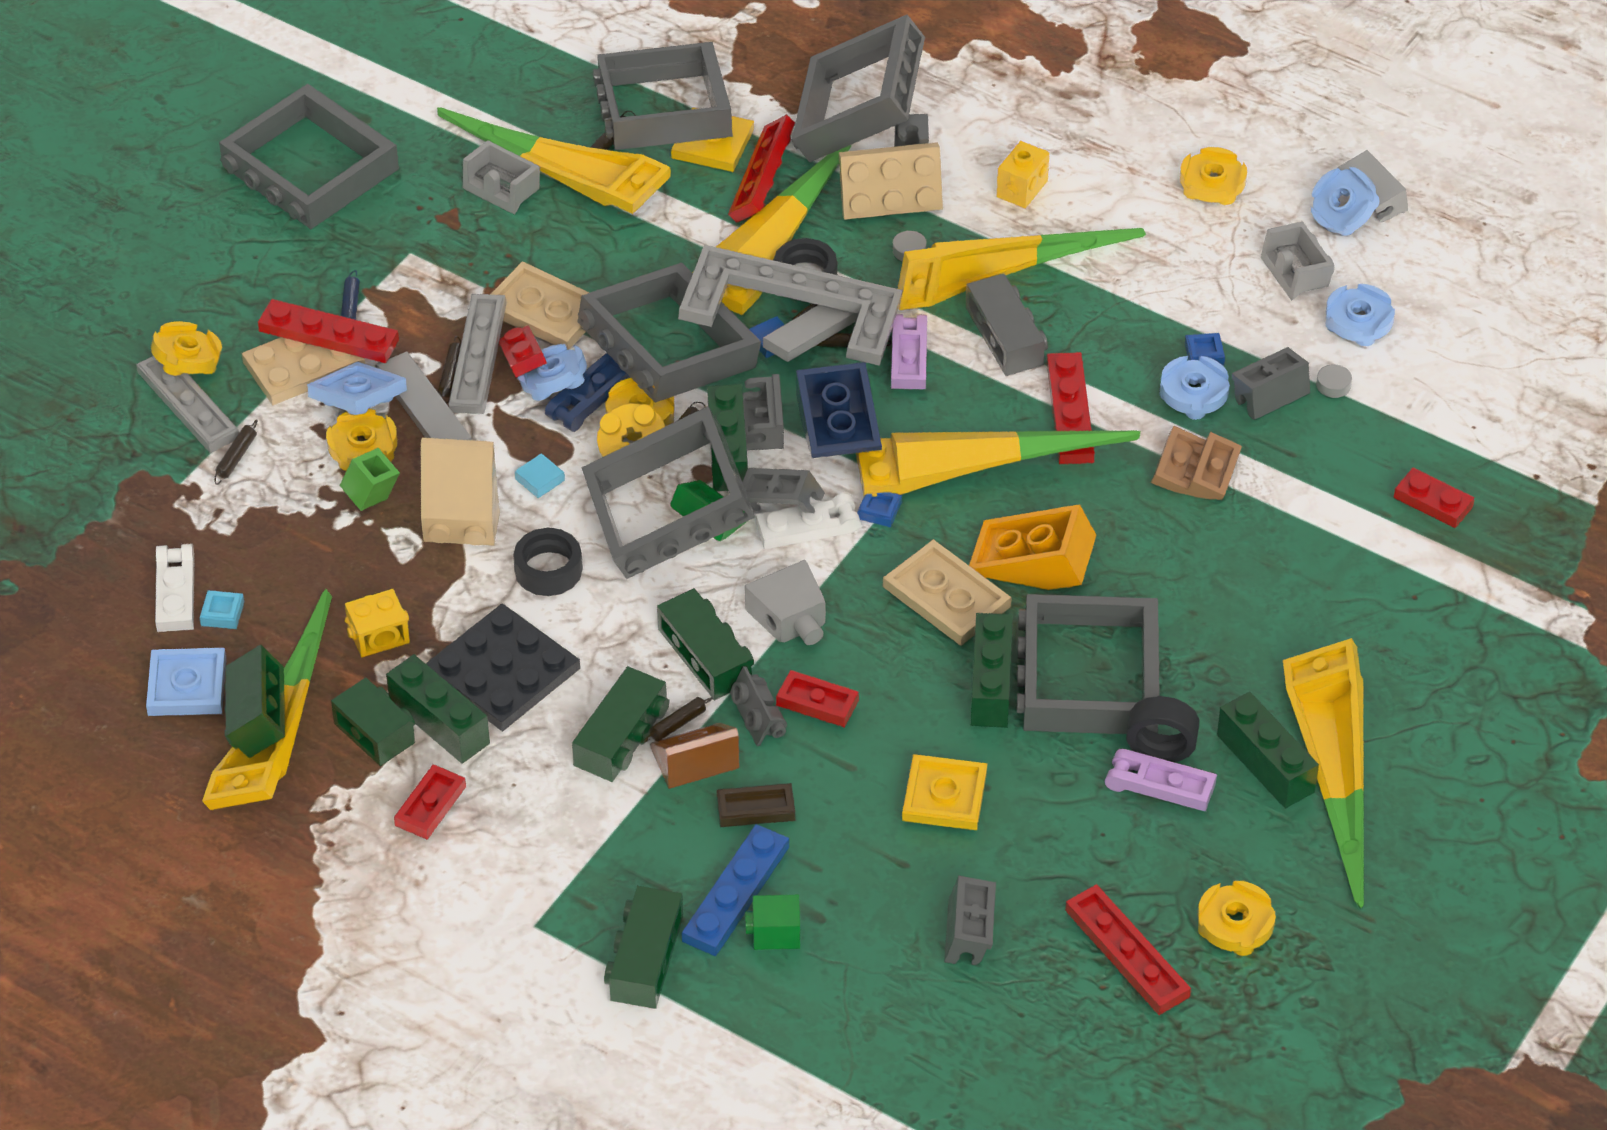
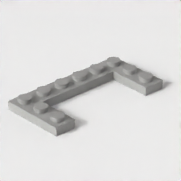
(873, 302)

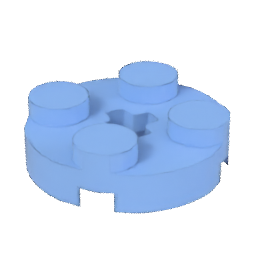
(1355, 212)
(1355, 327)
(562, 371)
(1192, 400)

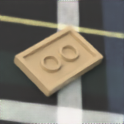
(890, 180)
(543, 304)
(287, 366)
(945, 591)

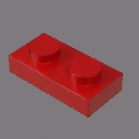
(522, 350)
(1434, 497)
(817, 698)
(430, 801)

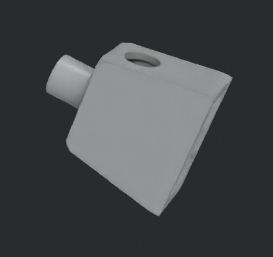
(788, 604)

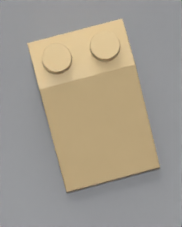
(459, 491)

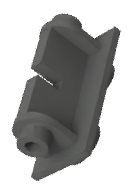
(756, 708)

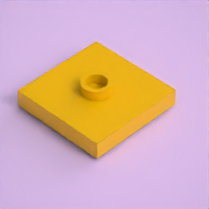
(719, 152)
(944, 792)

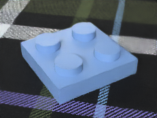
(357, 388)
(186, 681)

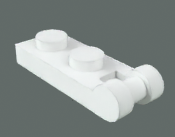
(795, 526)
(175, 588)

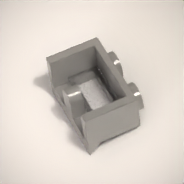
(500, 176)
(1296, 259)

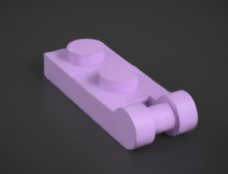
(909, 352)
(1161, 779)

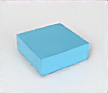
(539, 475)
(222, 609)

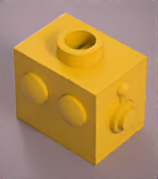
(1022, 174)
(377, 623)

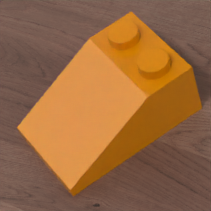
(1036, 548)

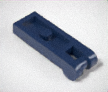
(588, 396)

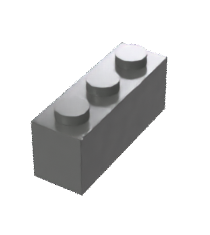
(1005, 324)

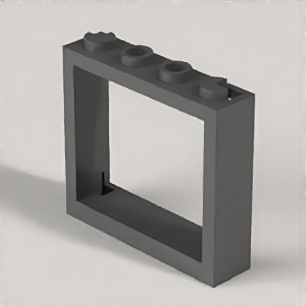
(902, 45)
(659, 65)
(378, 156)
(737, 343)
(648, 455)
(1084, 610)

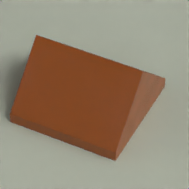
(697, 754)

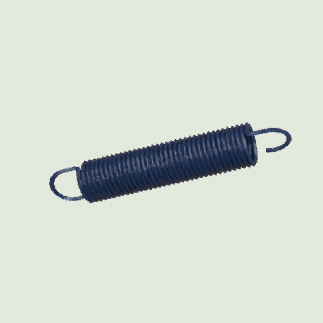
(350, 297)

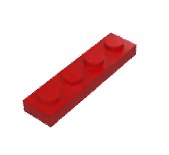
(762, 168)
(328, 331)
(1069, 402)
(1128, 949)

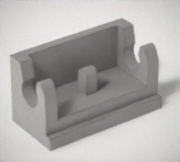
(1388, 188)

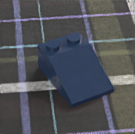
(837, 410)

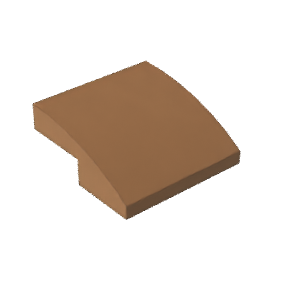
(1196, 464)

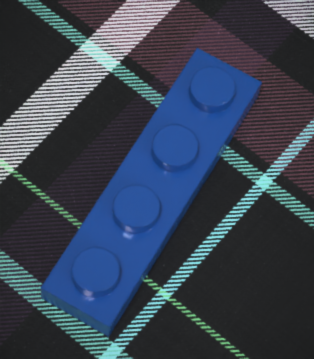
(735, 890)

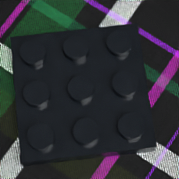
(504, 665)

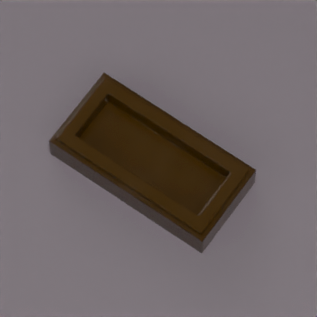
(756, 805)

